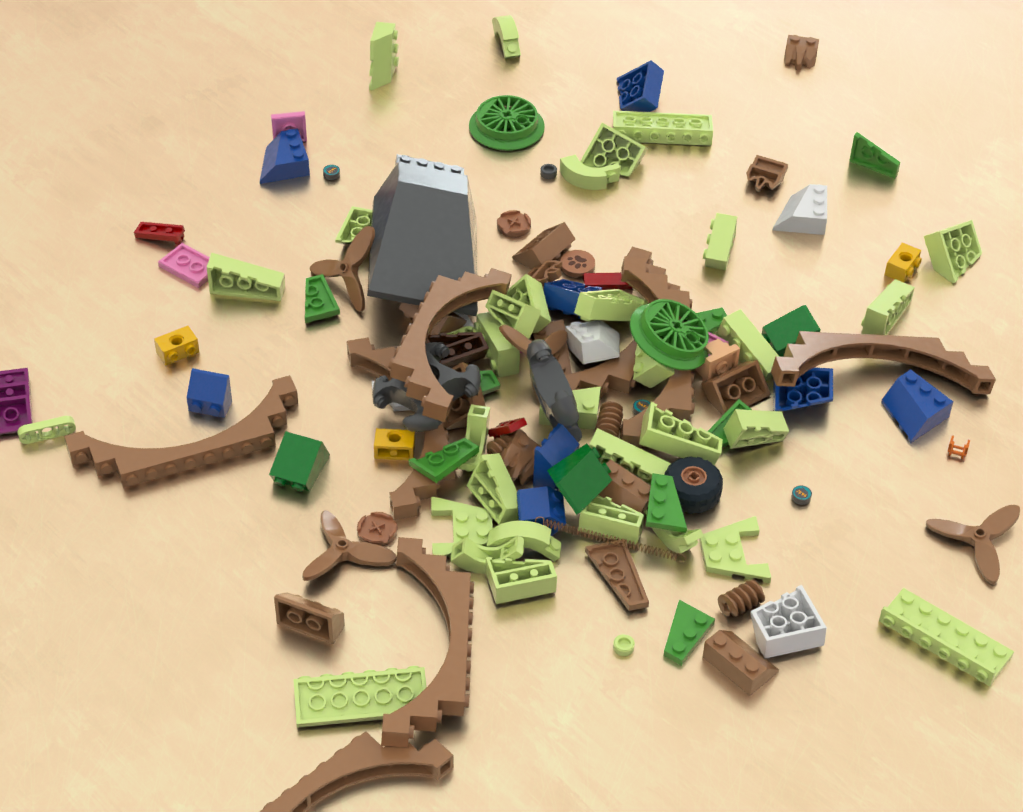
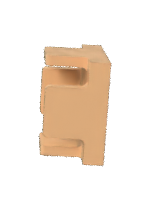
(722, 359)

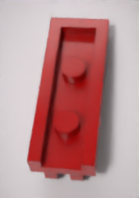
(160, 231)
(605, 280)
(507, 427)

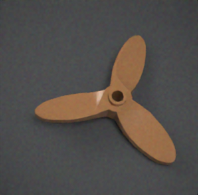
(349, 266)
(518, 340)
(981, 537)
(344, 549)

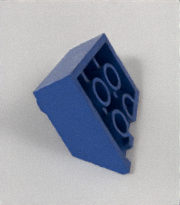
(641, 88)
(285, 158)
(564, 295)
(810, 389)
(916, 405)
(553, 450)

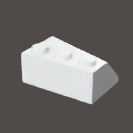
(805, 211)
(593, 341)
(788, 625)

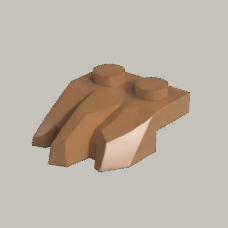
(801, 51)
(766, 172)
(548, 271)
(520, 457)

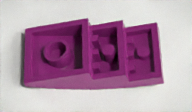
(15, 400)

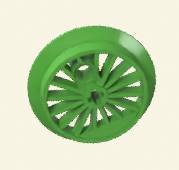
(519, 125)
(682, 341)

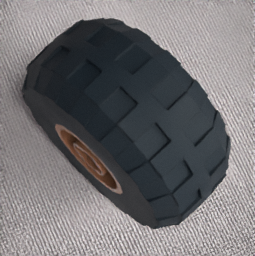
(696, 483)

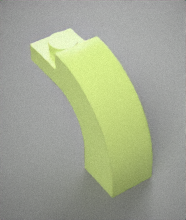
(507, 30)
(585, 176)
(476, 432)
(535, 537)
(678, 541)
(472, 556)

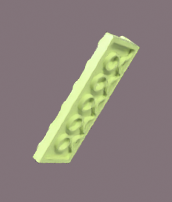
(665, 127)
(946, 636)
(355, 695)

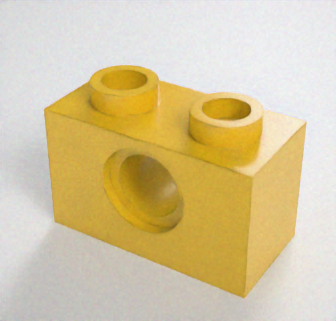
(903, 262)
(176, 345)
(394, 444)

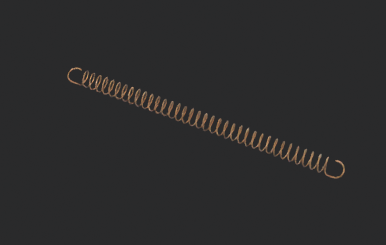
(588, 531)

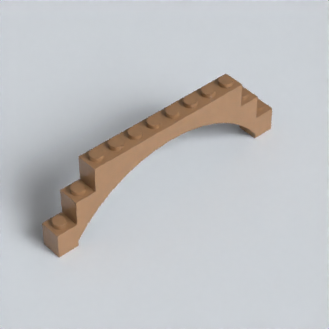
(924, 352)
(411, 360)
(616, 372)
(678, 392)
(147, 464)
(407, 497)
(448, 688)
(359, 762)

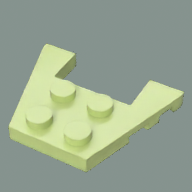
(467, 522)
(724, 551)

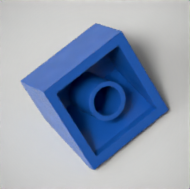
(209, 393)
(541, 503)

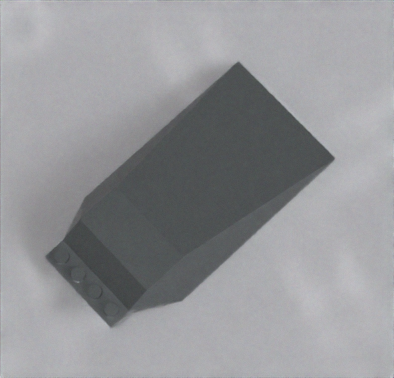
(421, 231)

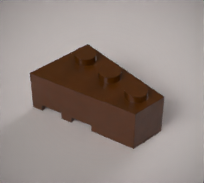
(463, 347)

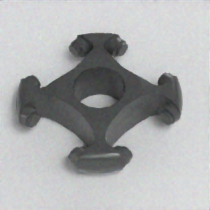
(452, 381)
(553, 388)

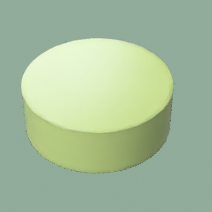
(623, 645)

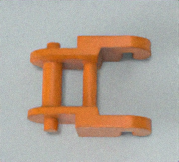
(951, 446)

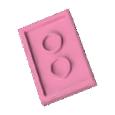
(186, 264)

